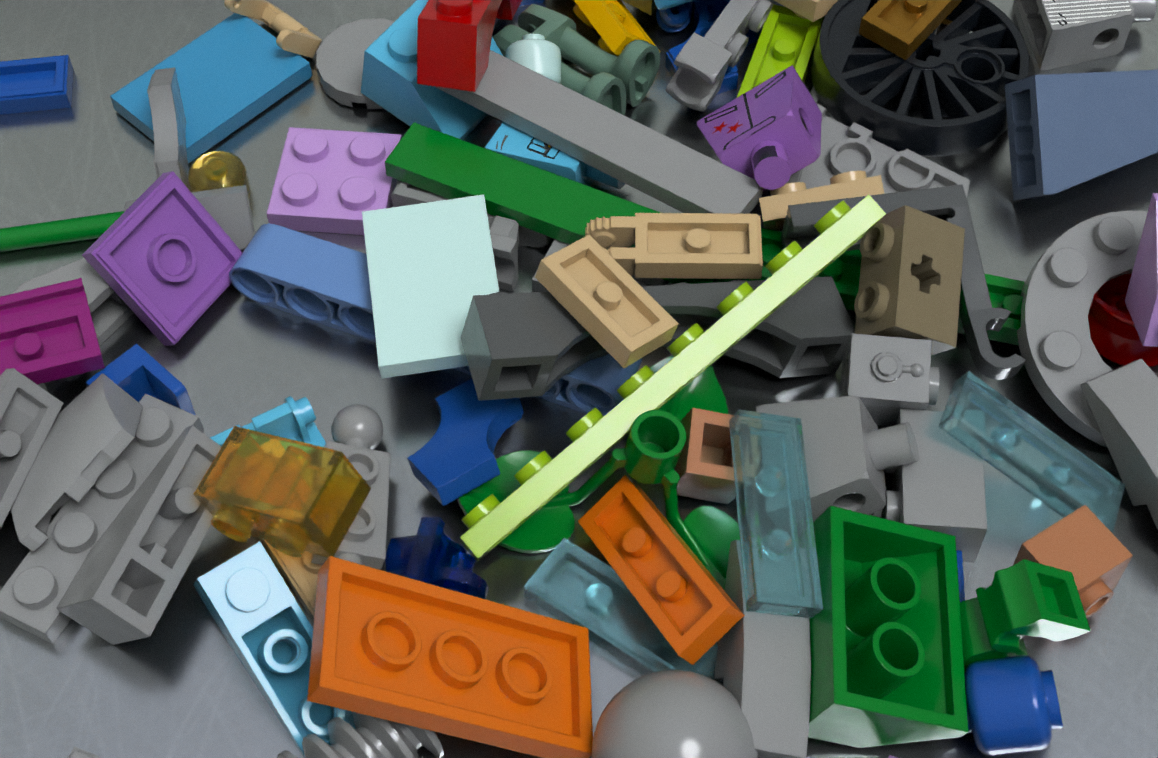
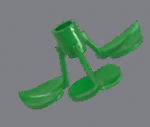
(649, 459)

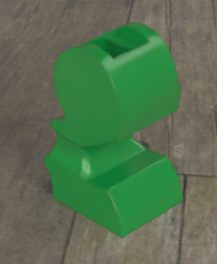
(1019, 603)

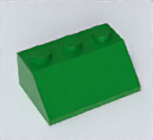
(886, 635)

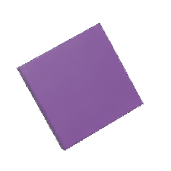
(165, 258)

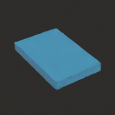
(222, 82)

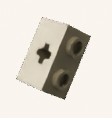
(911, 278)

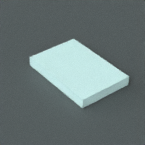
(422, 280)

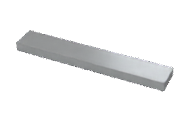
(609, 141)

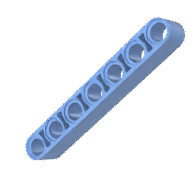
(333, 289)

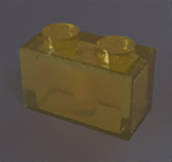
(282, 493)

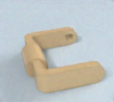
(291, 34)

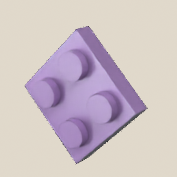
(331, 180)

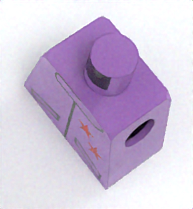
(767, 130)

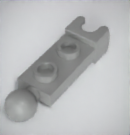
(706, 58)

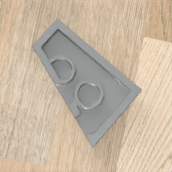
(855, 150)

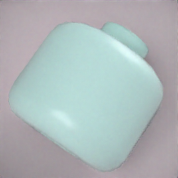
(537, 55)

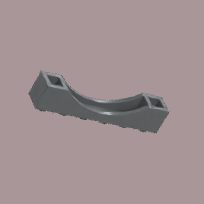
(530, 341)

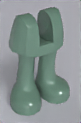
(613, 79)

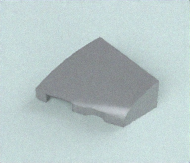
(74, 454)

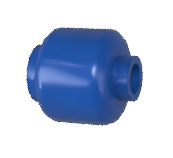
(1011, 705)

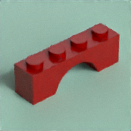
(457, 40)

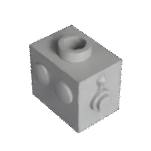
(889, 375)

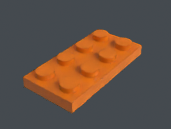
(449, 662)

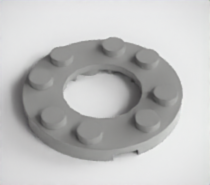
(1056, 310)

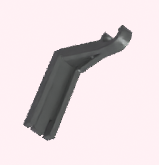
(975, 304)

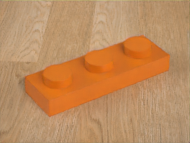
(660, 570)

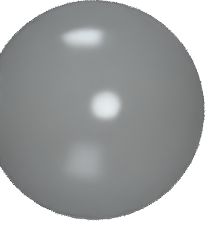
(673, 718)

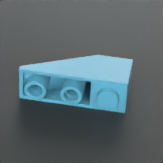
(268, 638)

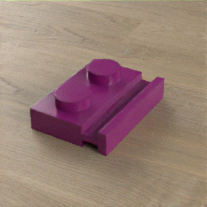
(48, 333)

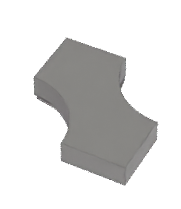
(168, 124)

